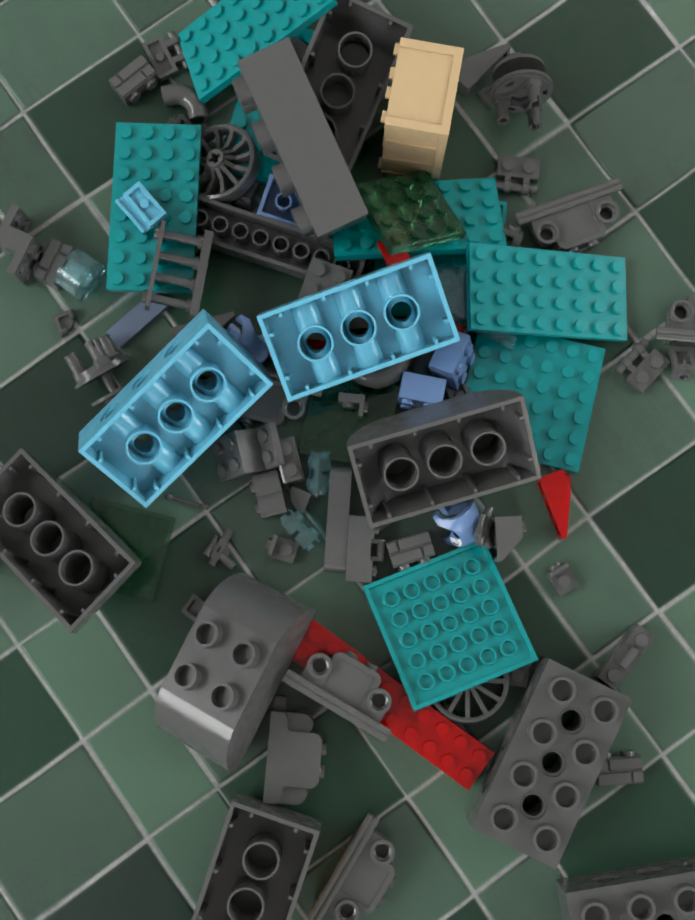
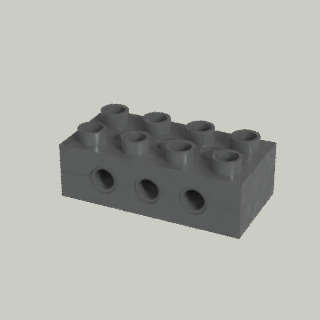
(565, 785)
(631, 892)

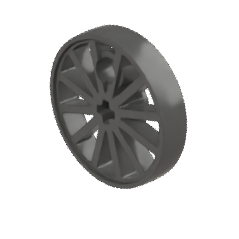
(225, 159)
(485, 714)

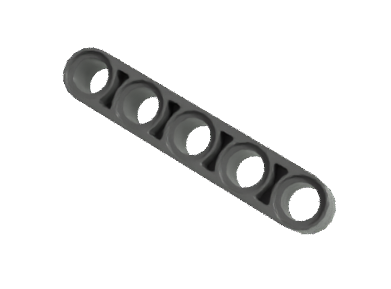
(337, 519)

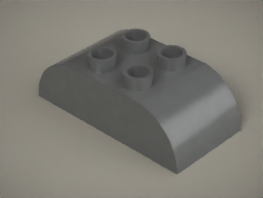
(351, 68)
(443, 454)
(58, 543)
(231, 668)

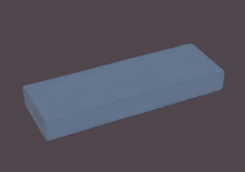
(134, 322)

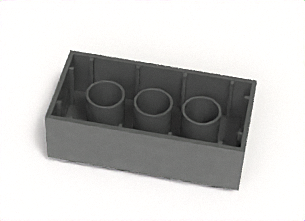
(301, 137)
(258, 862)

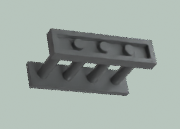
(199, 264)

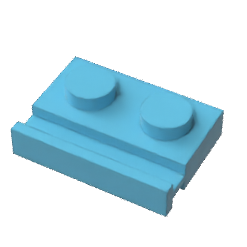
(141, 208)

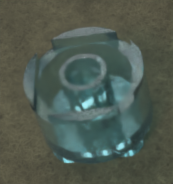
(80, 274)

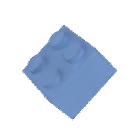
(276, 206)
(452, 361)
(419, 390)

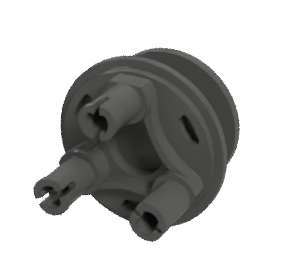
(520, 87)
(106, 360)

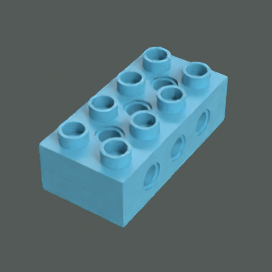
(351, 354)
(177, 435)

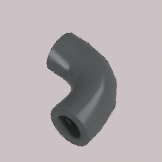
(187, 97)
(384, 377)

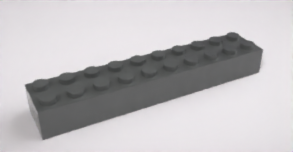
(265, 240)

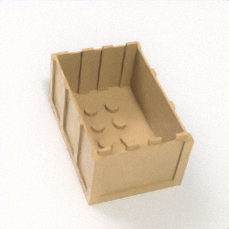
(419, 107)

